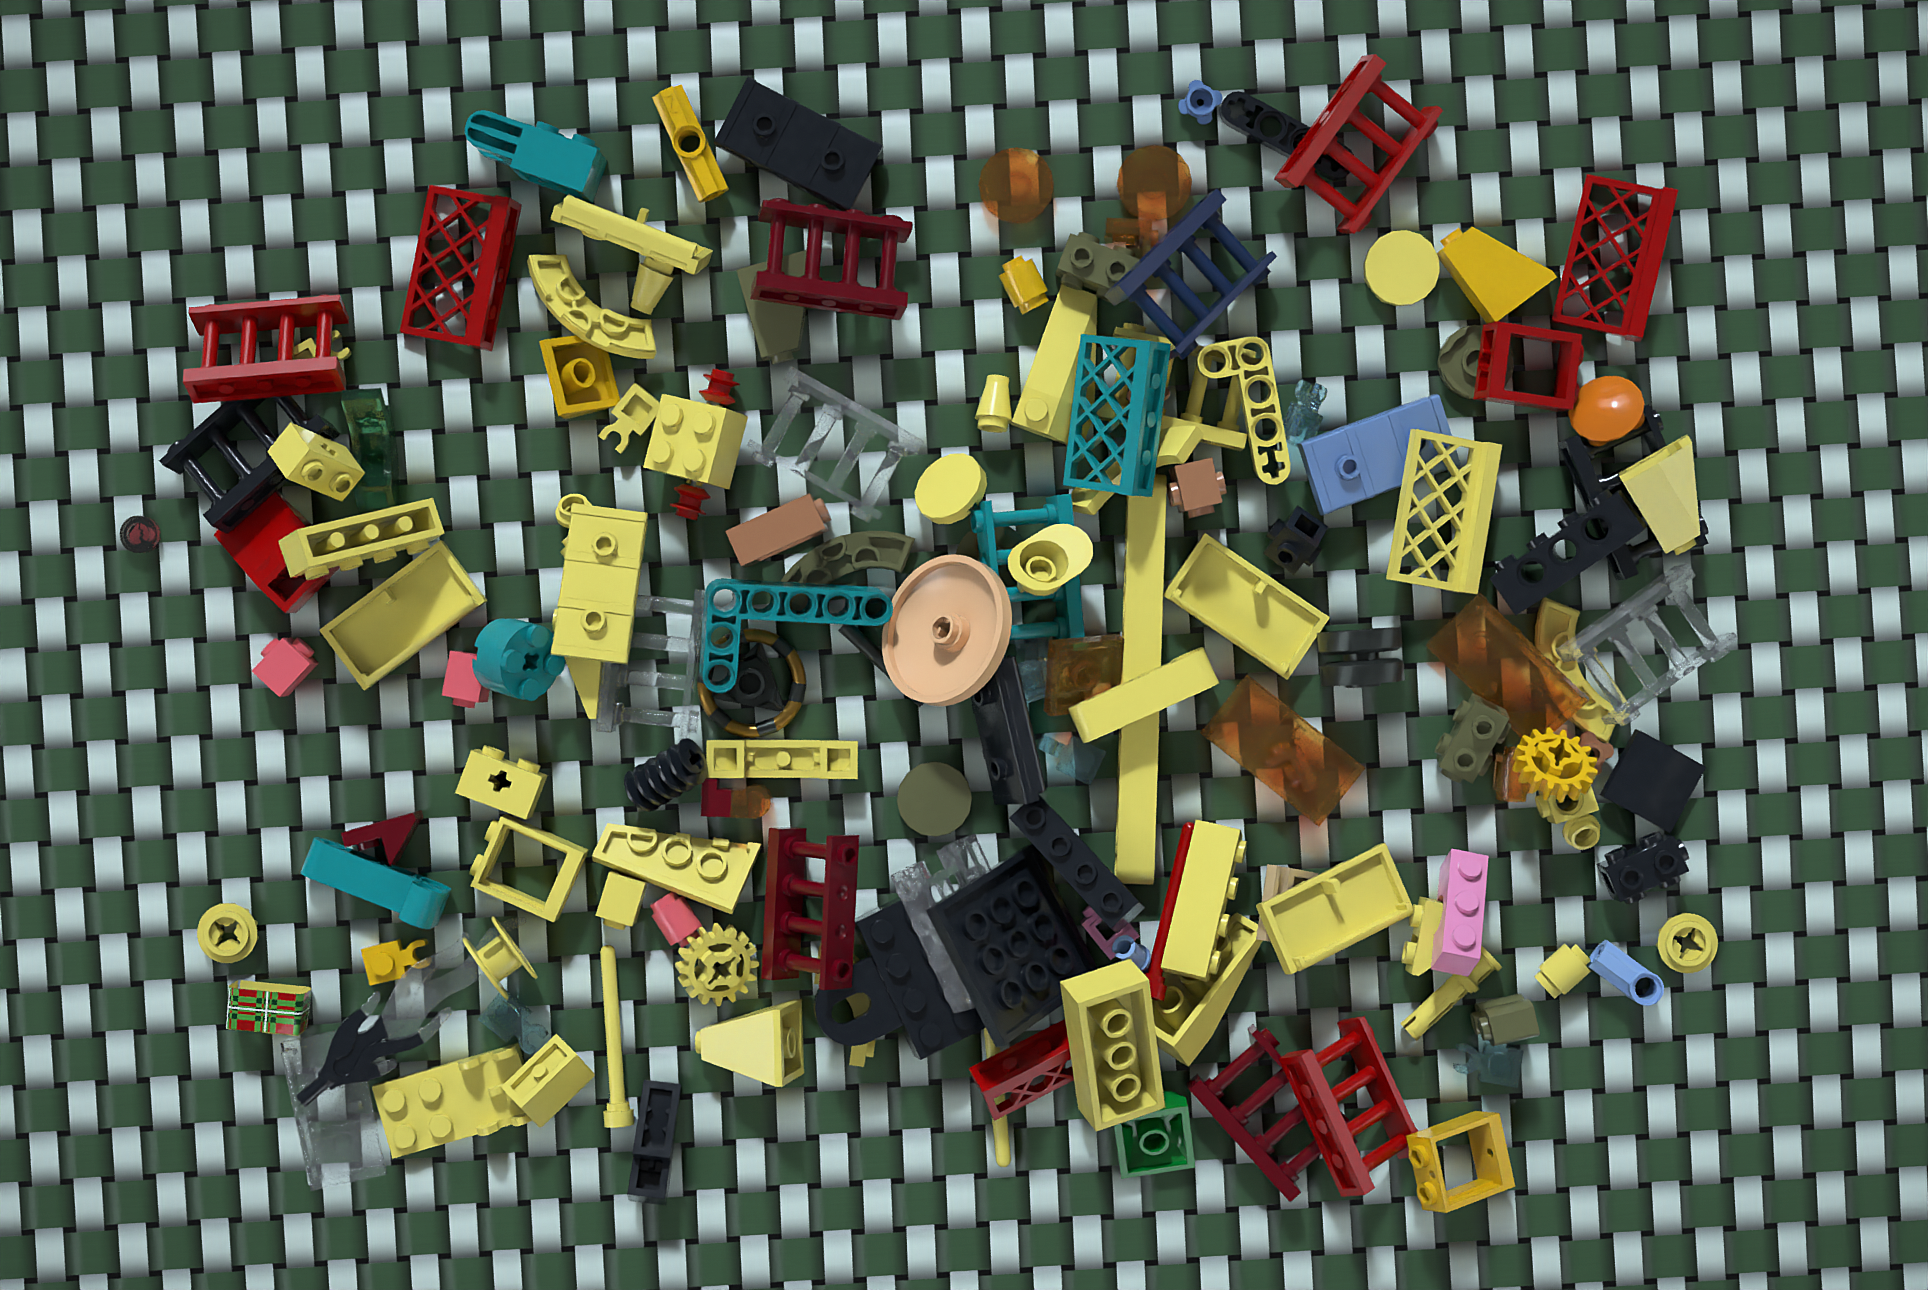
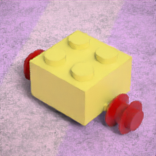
(697, 442)

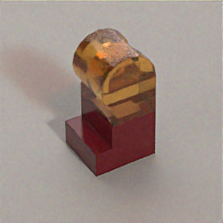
(734, 802)

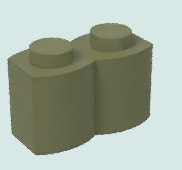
(1505, 1020)

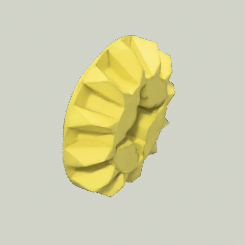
(210, 933)
(1692, 959)

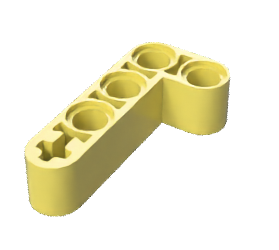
(1253, 411)
(1143, 695)

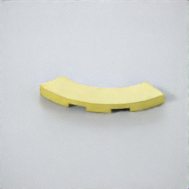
(582, 317)
(1174, 448)
(1553, 628)

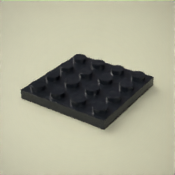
(1011, 943)

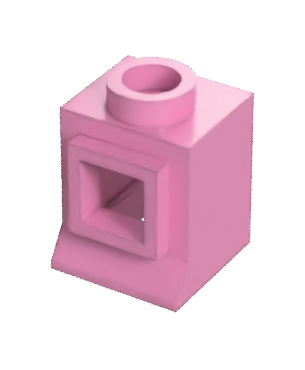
(1092, 919)

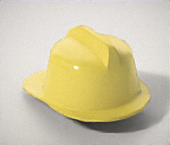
(1050, 559)

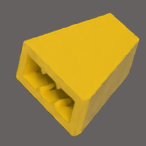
(1491, 272)

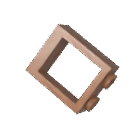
(779, 529)

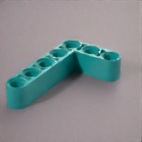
(777, 610)

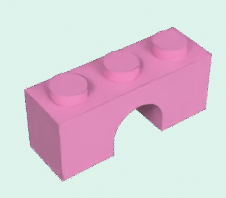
(1461, 925)

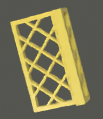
(1472, 510)

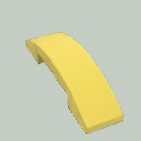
(782, 758)

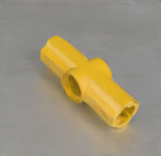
(682, 122)

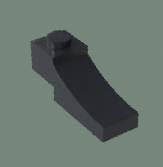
(654, 1142)

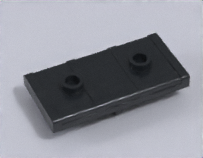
(798, 145)
(1008, 737)

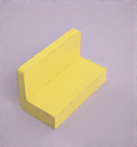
(548, 1080)

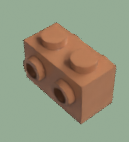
(1196, 487)

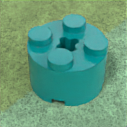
(516, 659)

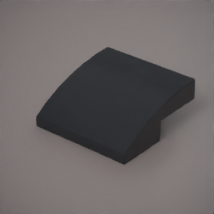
(1652, 780)

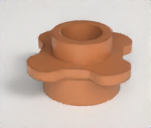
(1601, 750)

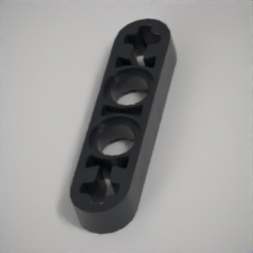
(1284, 141)

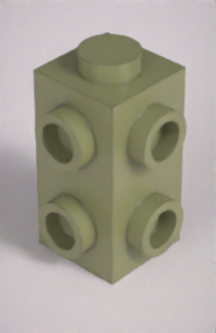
(1092, 264)
(1468, 746)

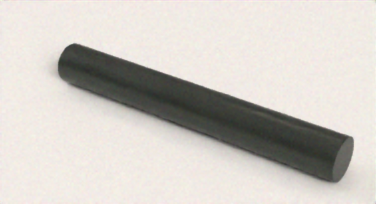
(867, 647)

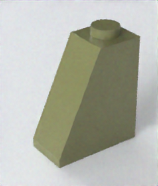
(775, 325)

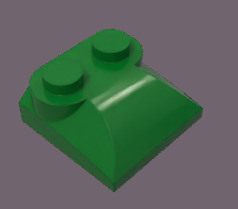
(1156, 1140)

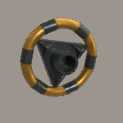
(757, 686)

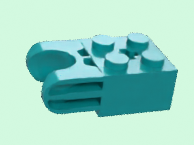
(539, 153)

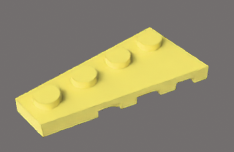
(687, 865)

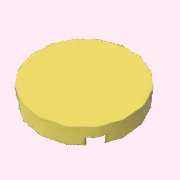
(1401, 268)
(950, 488)

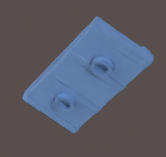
(1371, 453)

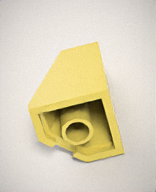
(1667, 494)

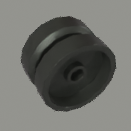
(1361, 658)

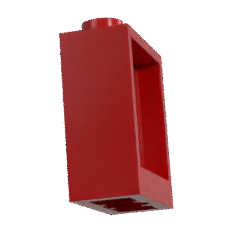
(1493, 366)

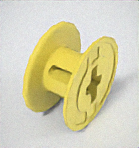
(499, 958)

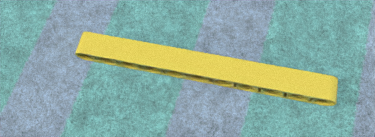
(1140, 655)

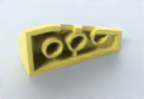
(1049, 389)
(1196, 1006)

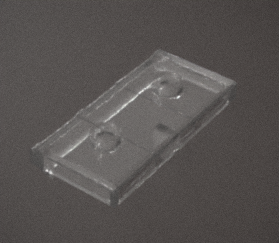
(336, 1128)

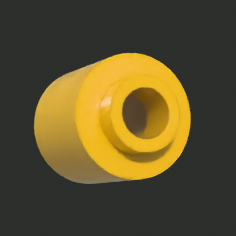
(1023, 284)

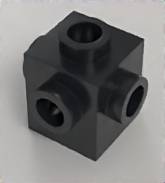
(1295, 540)

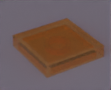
(1081, 670)

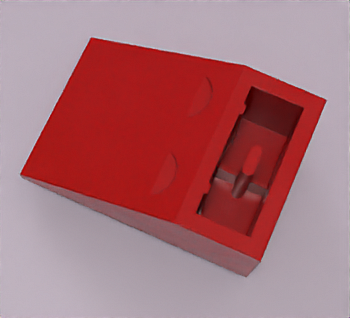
(258, 553)

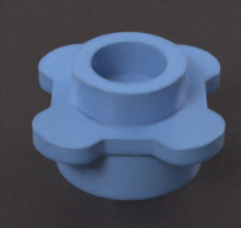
(1200, 91)

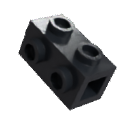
(1652, 863)

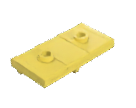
(635, 235)
(600, 584)
(1245, 606)
(403, 615)
(1335, 909)

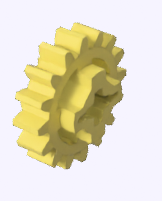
(722, 980)

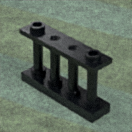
(1578, 459)
(255, 483)

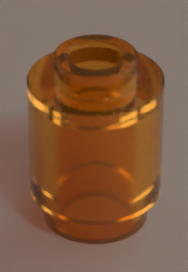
(1506, 780)

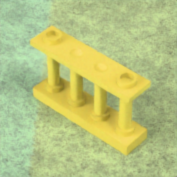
(1227, 430)

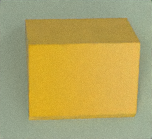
(579, 376)

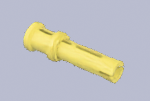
(1448, 995)

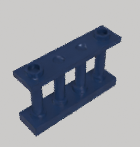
(1156, 263)

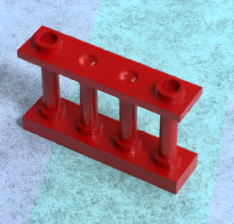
(1322, 139)
(273, 378)
(1324, 1117)

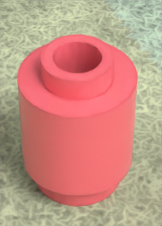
(675, 919)

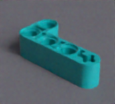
(374, 880)

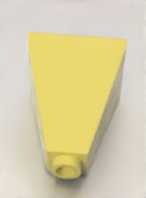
(758, 1044)

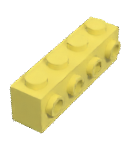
(360, 538)
(1203, 900)

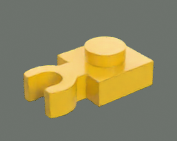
(389, 960)

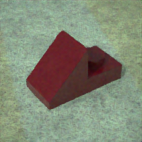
(394, 833)

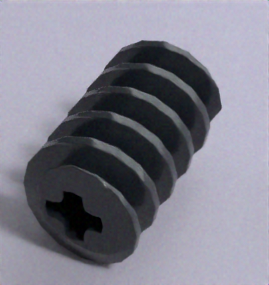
(666, 775)

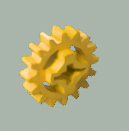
(1554, 764)

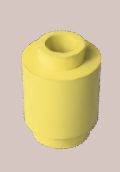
(1563, 970)

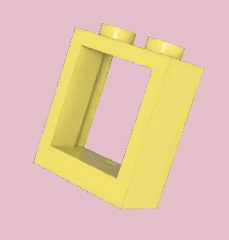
(483, 866)

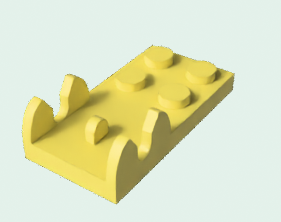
(450, 1101)

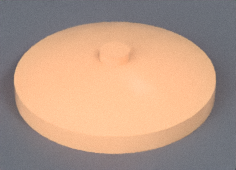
(947, 630)

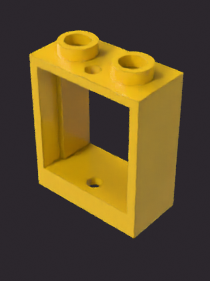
(1492, 1170)

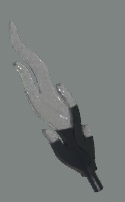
(398, 1026)

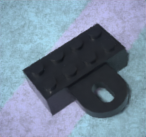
(899, 989)

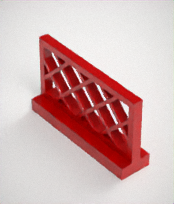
(1647, 263)
(492, 267)

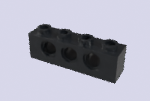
(1523, 592)
(1077, 863)

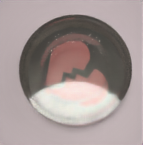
(140, 534)

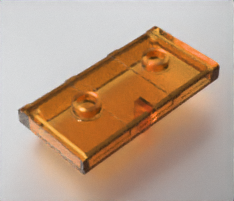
(1506, 668)
(1257, 720)

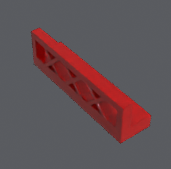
(1018, 1065)

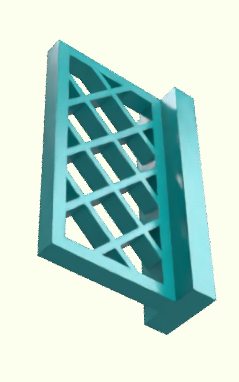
(1140, 418)

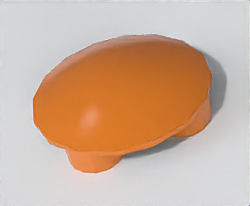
(1607, 409)

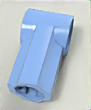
(1624, 973)

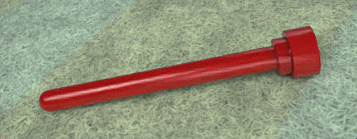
(1155, 972)

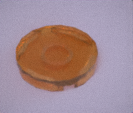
(1154, 183)
(1016, 185)

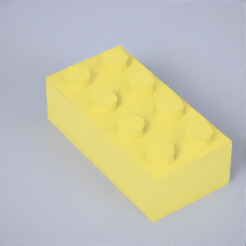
(1113, 1044)

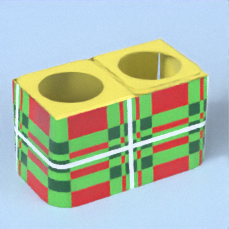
(268, 1007)

